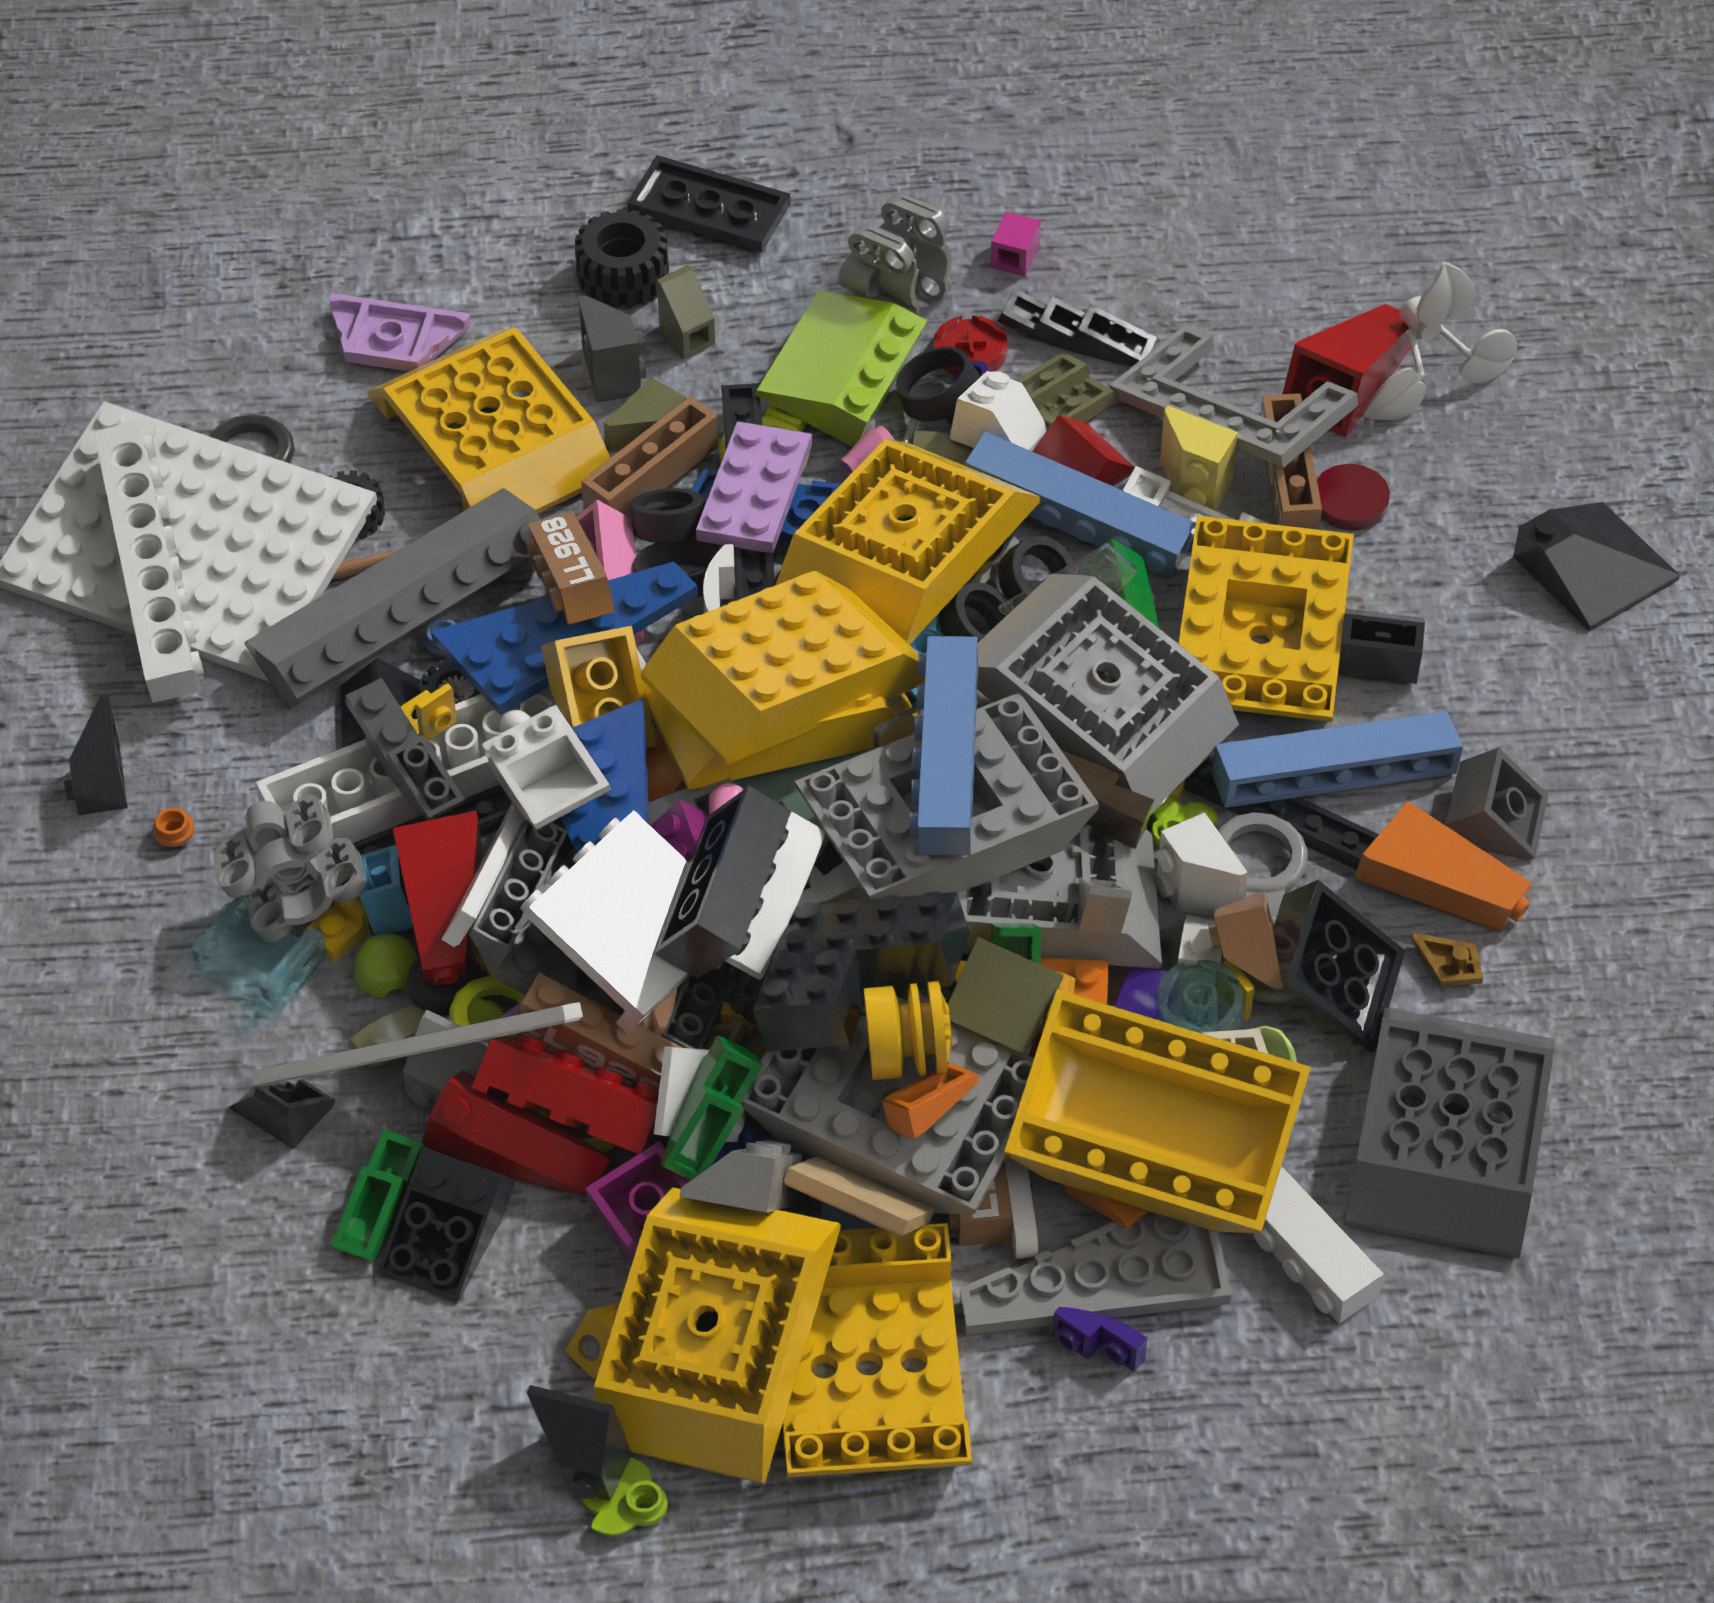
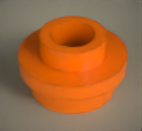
(173, 819)

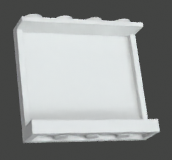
(613, 913)

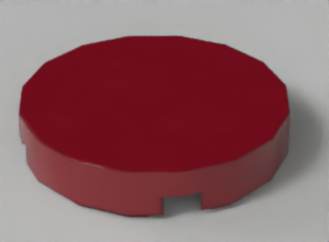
(1353, 496)

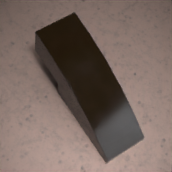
(1121, 812)

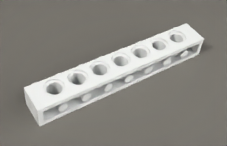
(147, 562)

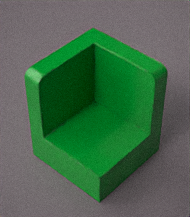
(1018, 938)

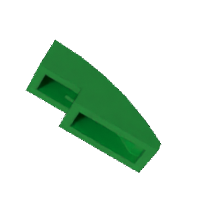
(710, 1108)
(377, 1196)

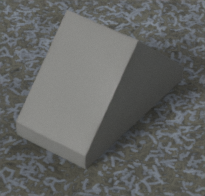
(1102, 906)

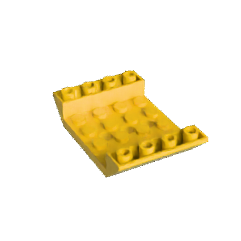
(529, 446)
(883, 1305)

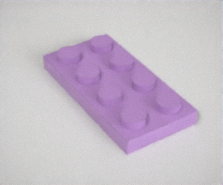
(754, 487)

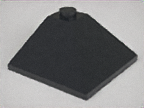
(1591, 561)
(1336, 960)

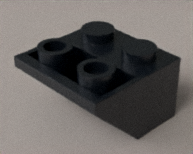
(1381, 646)

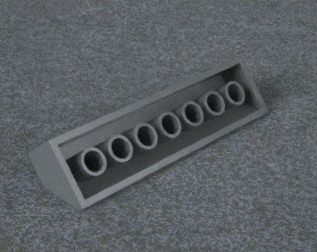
(394, 598)

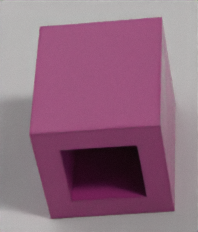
(1015, 243)

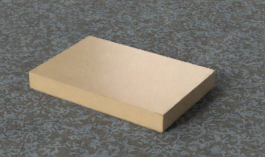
(858, 1195)

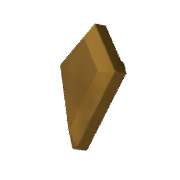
(1449, 960)

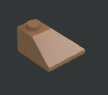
(1248, 937)

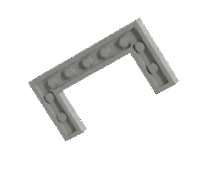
(1152, 387)

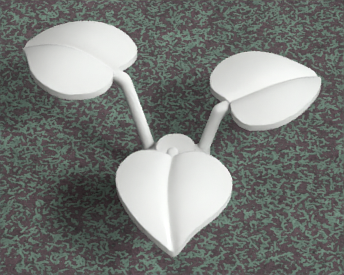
(1446, 297)

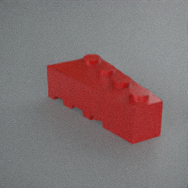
(570, 1091)

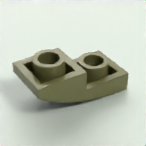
(391, 1027)

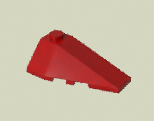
(509, 1139)

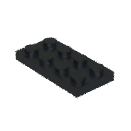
(709, 203)

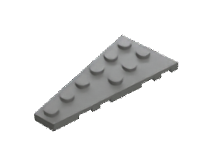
(1109, 1271)

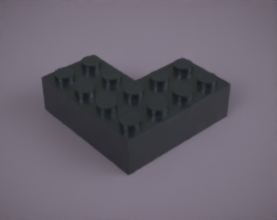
(839, 949)

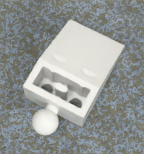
(543, 765)

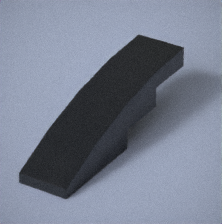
(1081, 332)

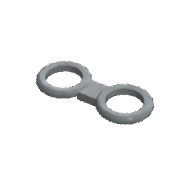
(1274, 886)

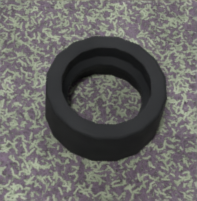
(666, 515)
(1042, 547)
(980, 598)

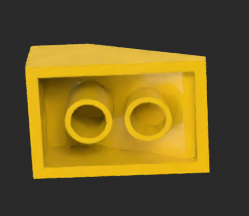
(596, 676)

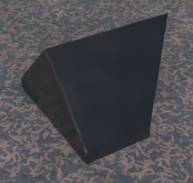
(286, 1112)

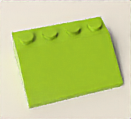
(841, 362)

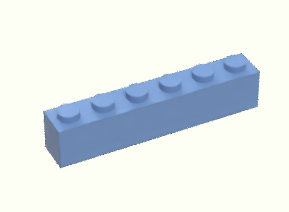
(1086, 505)
(947, 746)
(1336, 759)

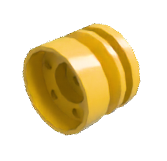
(906, 1030)

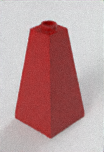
(1352, 355)
(437, 868)

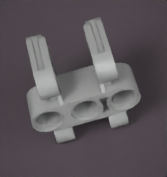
(900, 255)
(282, 863)

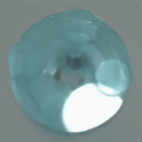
(1201, 998)

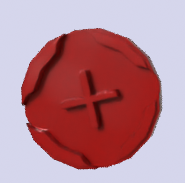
(976, 338)

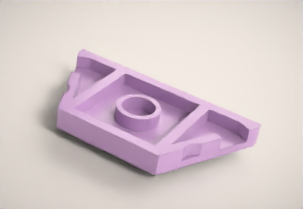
(393, 332)

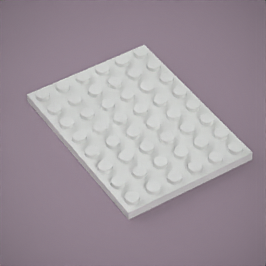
(245, 526)

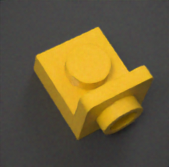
(342, 927)

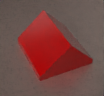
(1084, 450)

